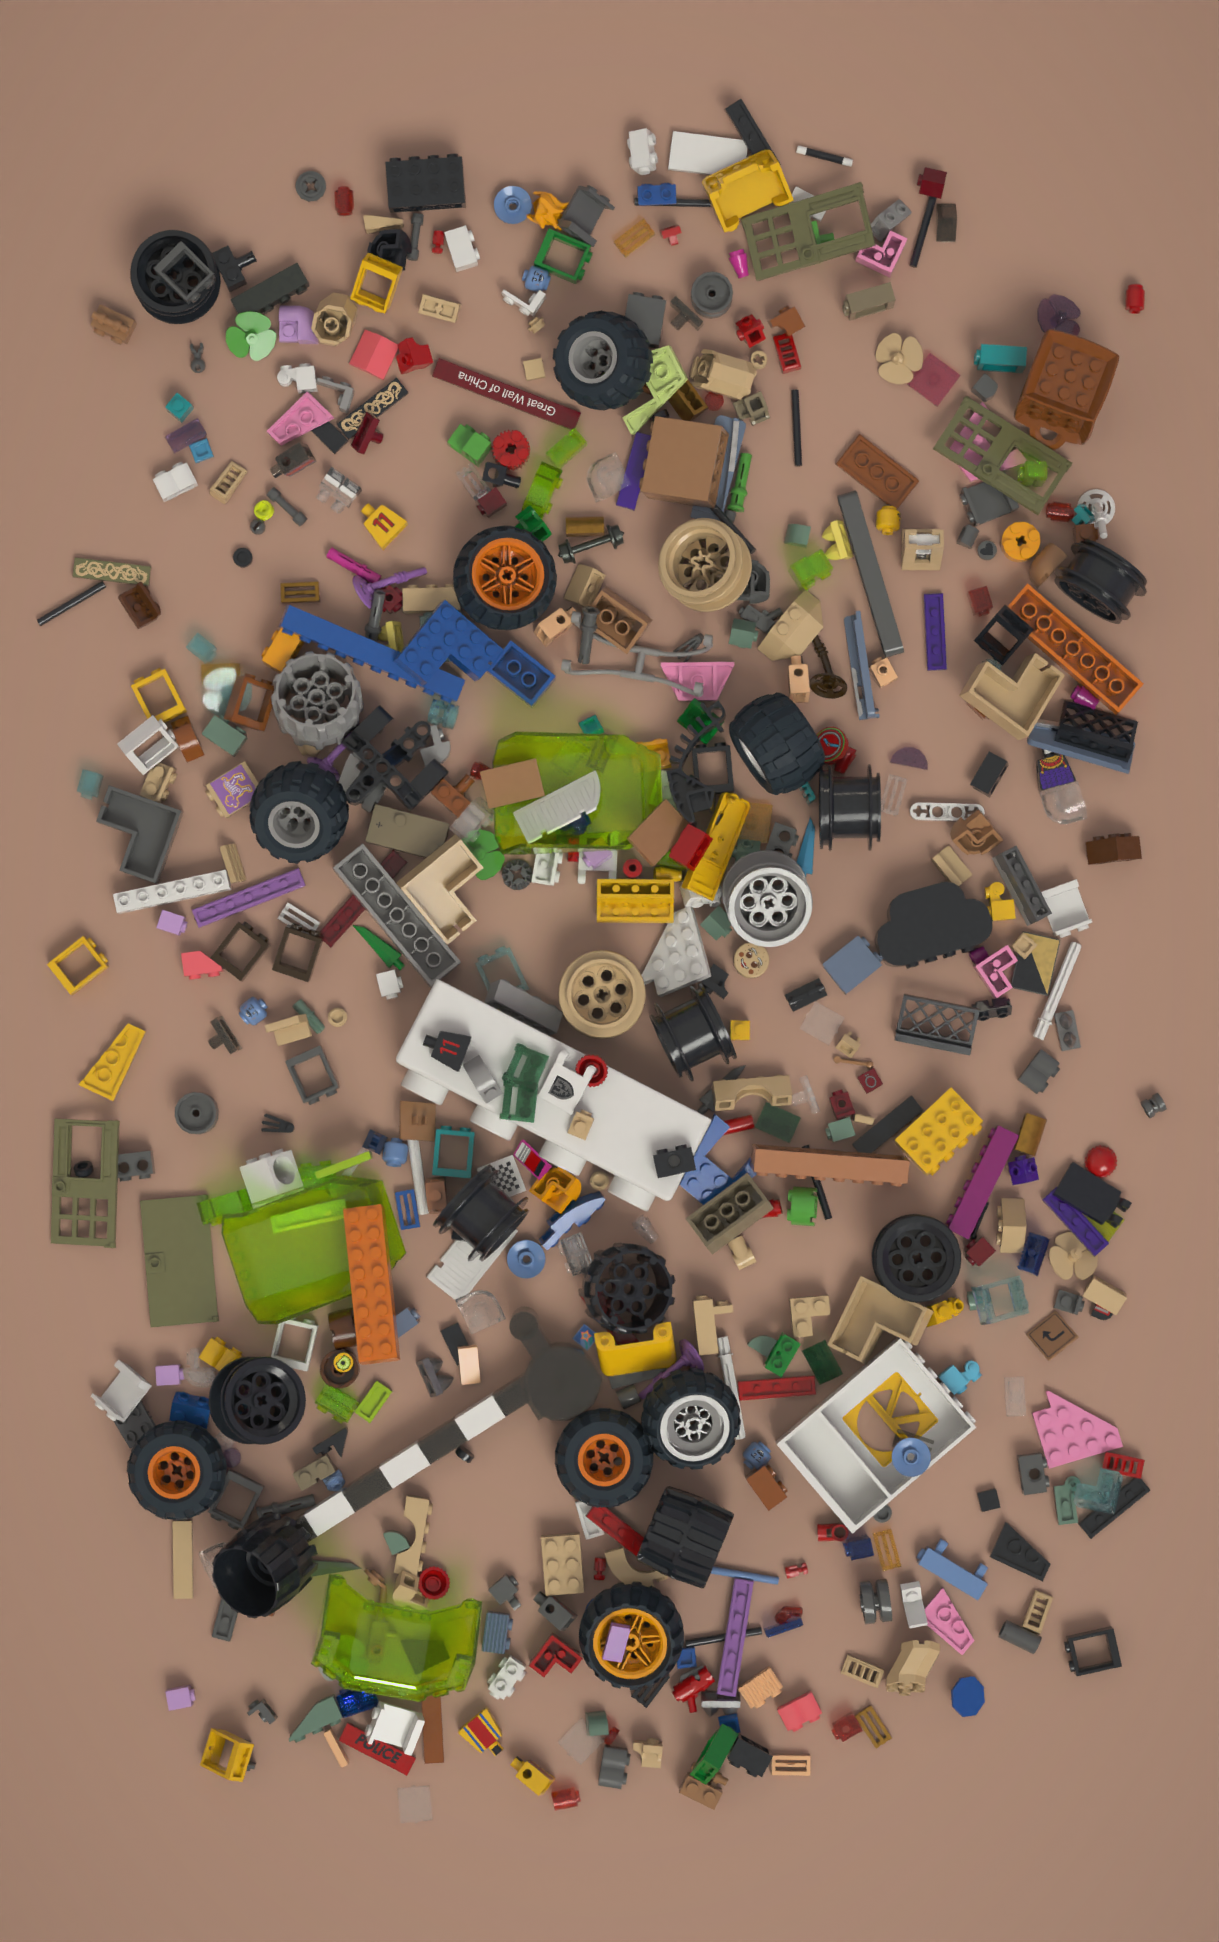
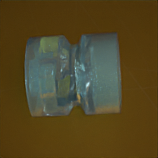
(449, 717)

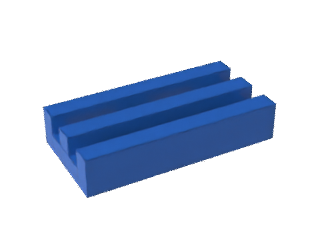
(410, 1225)

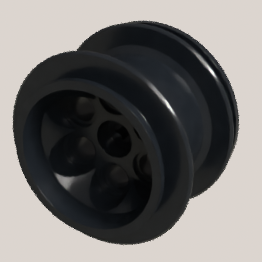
(164, 305)
(849, 807)
(692, 1033)
(482, 1214)
(941, 1240)
(288, 1402)

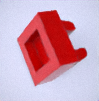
(670, 233)

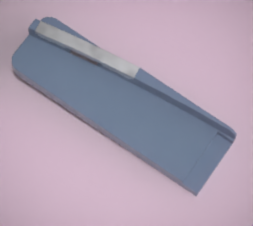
(736, 432)
(859, 666)
(1043, 737)

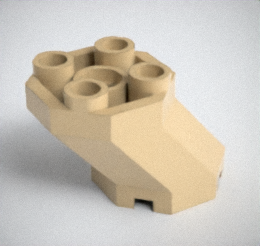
(334, 319)
(723, 374)
(912, 1667)

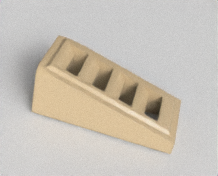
(376, 223)
(223, 498)
(1037, 1630)
(877, 1679)

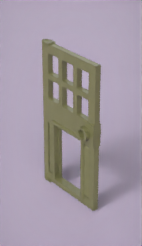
(801, 225)
(1001, 446)
(94, 1188)

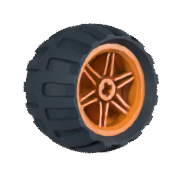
(476, 594)

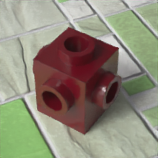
(396, 603)

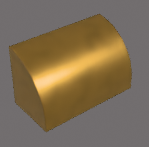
(687, 402)
(584, 526)
(1030, 1134)

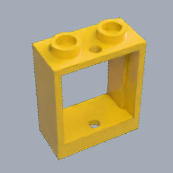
(382, 268)
(155, 675)
(64, 979)
(238, 1759)

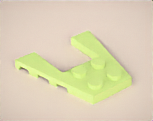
(664, 381)

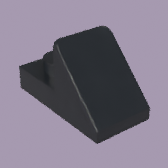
(338, 1440)

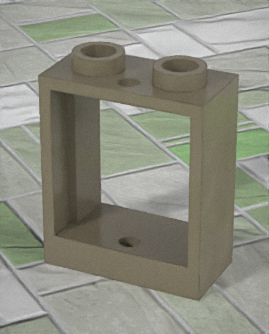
(869, 301)

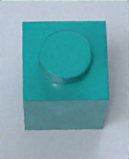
(179, 407)

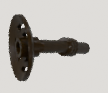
(829, 680)

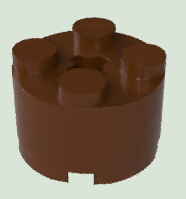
(342, 1328)
(338, 1379)

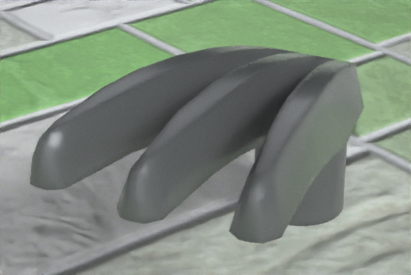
(693, 643)

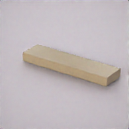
(182, 1559)

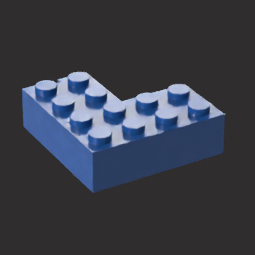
(447, 636)

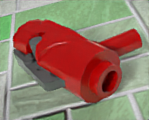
(691, 1684)

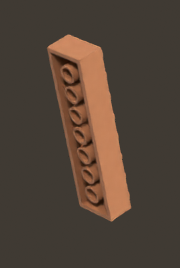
(829, 1164)

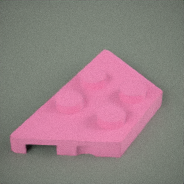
(711, 674)

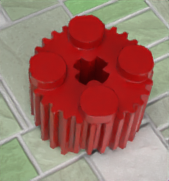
(511, 439)

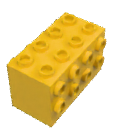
(939, 1132)

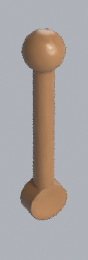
(869, 1064)

